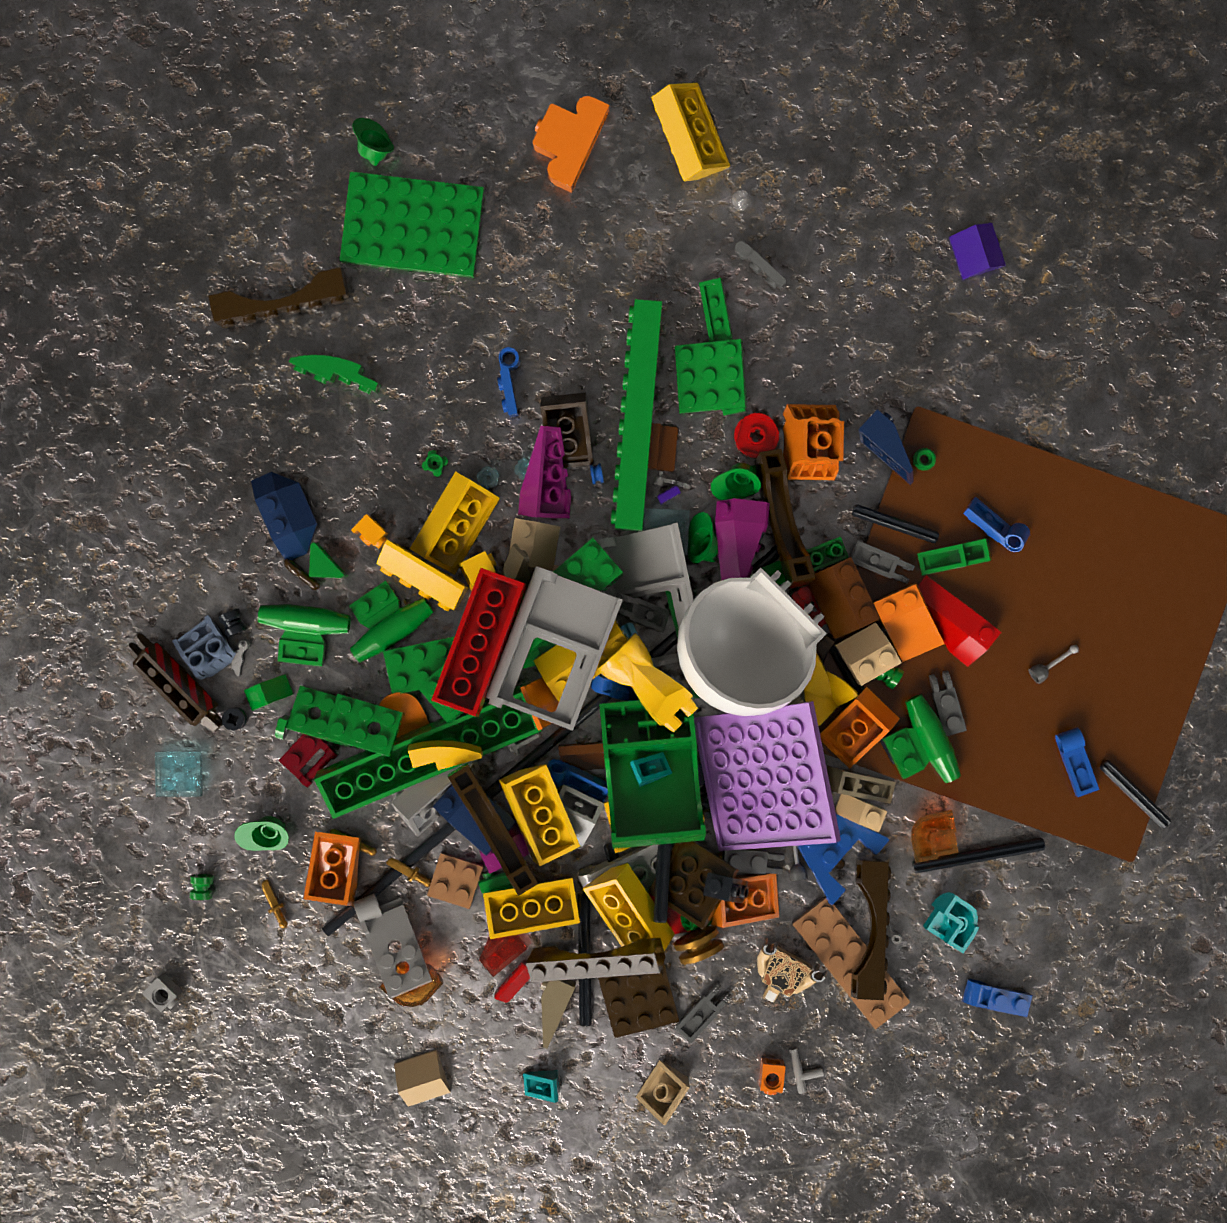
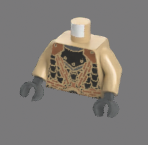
(785, 972)

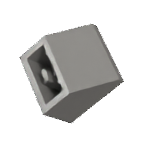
(581, 811)

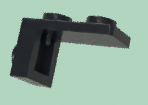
(726, 888)

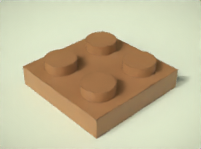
(455, 880)

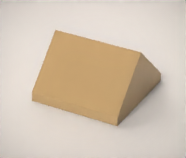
(421, 1078)
(663, 1091)

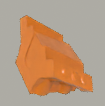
(812, 441)

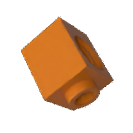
(770, 1066)

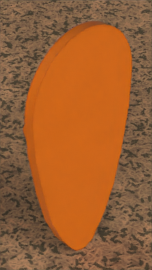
(414, 714)

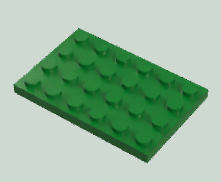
(412, 224)

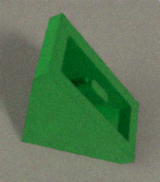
(323, 564)
(268, 692)

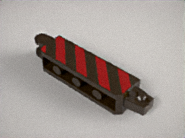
(174, 683)

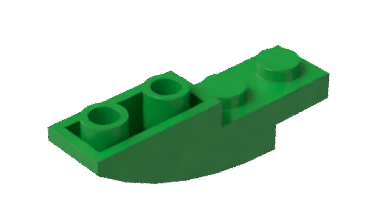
(328, 367)
(820, 556)

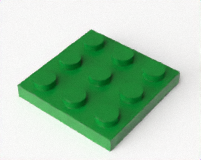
(711, 376)

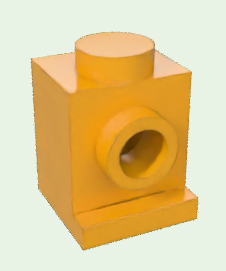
(370, 531)

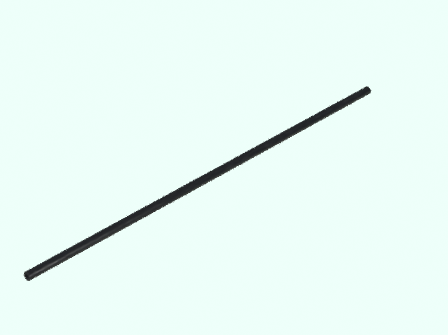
(496, 787)

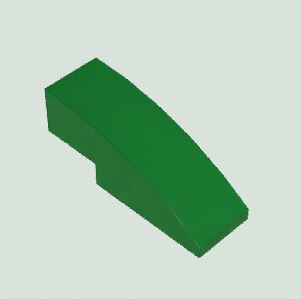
(954, 556)

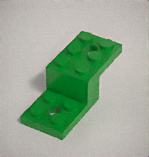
(345, 721)

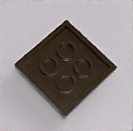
(687, 881)
(638, 1002)

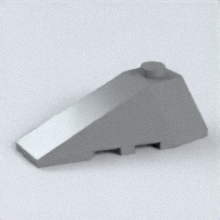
(417, 801)

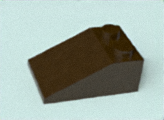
(572, 416)

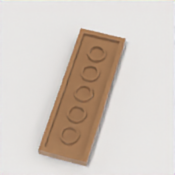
(841, 953)

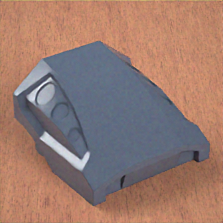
(205, 649)

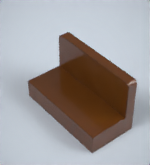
(662, 448)
(583, 755)

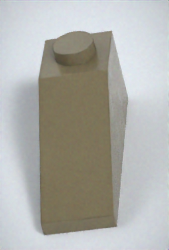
(860, 785)
(554, 1002)

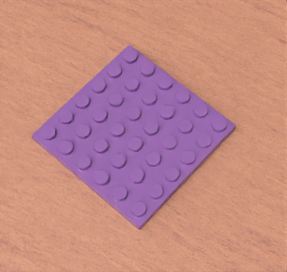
(767, 779)

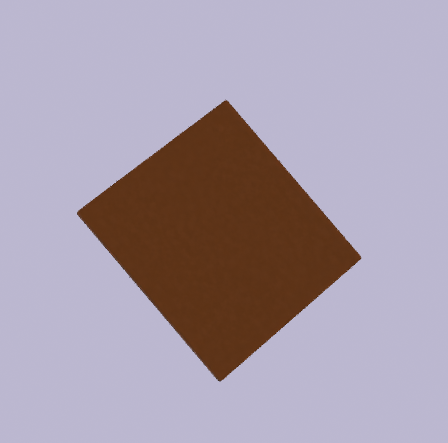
(1104, 570)

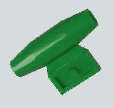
(386, 620)
(303, 630)
(923, 743)

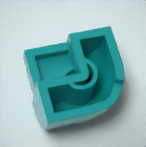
(953, 921)

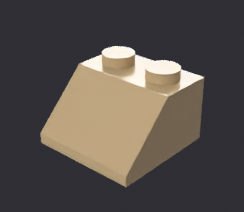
(537, 540)
(868, 654)

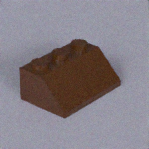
(843, 598)

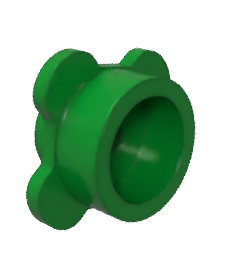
(428, 464)

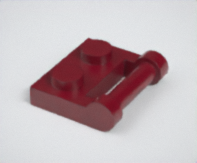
(302, 752)

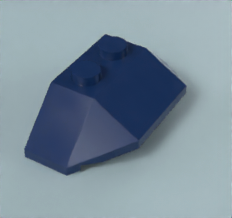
(285, 513)

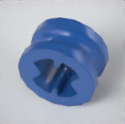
(596, 473)

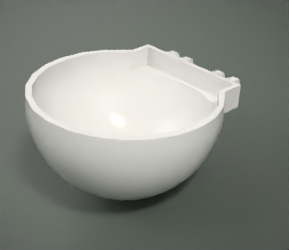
(748, 645)

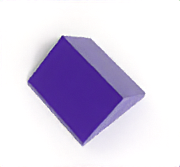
(977, 250)

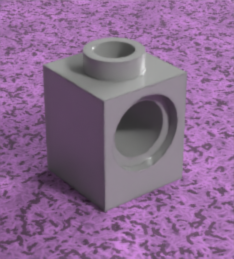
(153, 994)

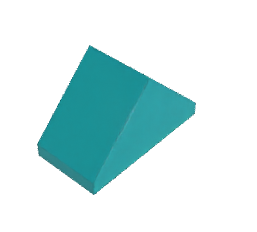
(650, 769)
(542, 1085)

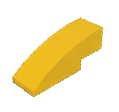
(443, 753)

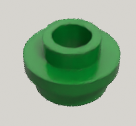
(930, 456)

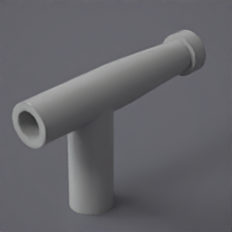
(800, 1075)

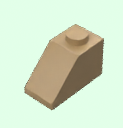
(860, 812)

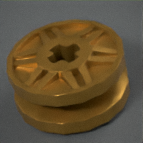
(698, 945)

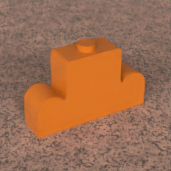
(569, 138)

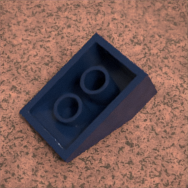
(884, 441)
(456, 813)

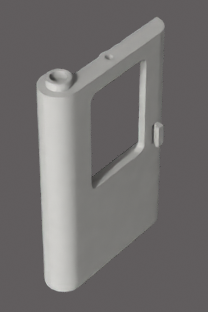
(651, 564)
(565, 616)

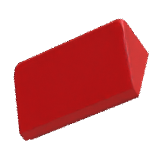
(513, 983)

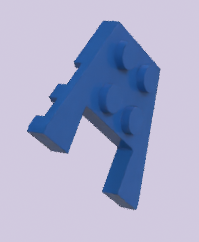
(824, 857)

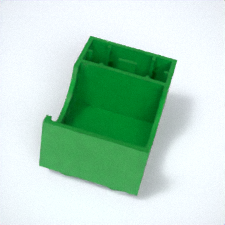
(663, 809)

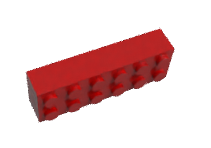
(479, 642)

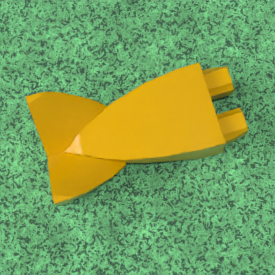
(656, 690)
(827, 691)

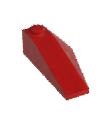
(961, 628)

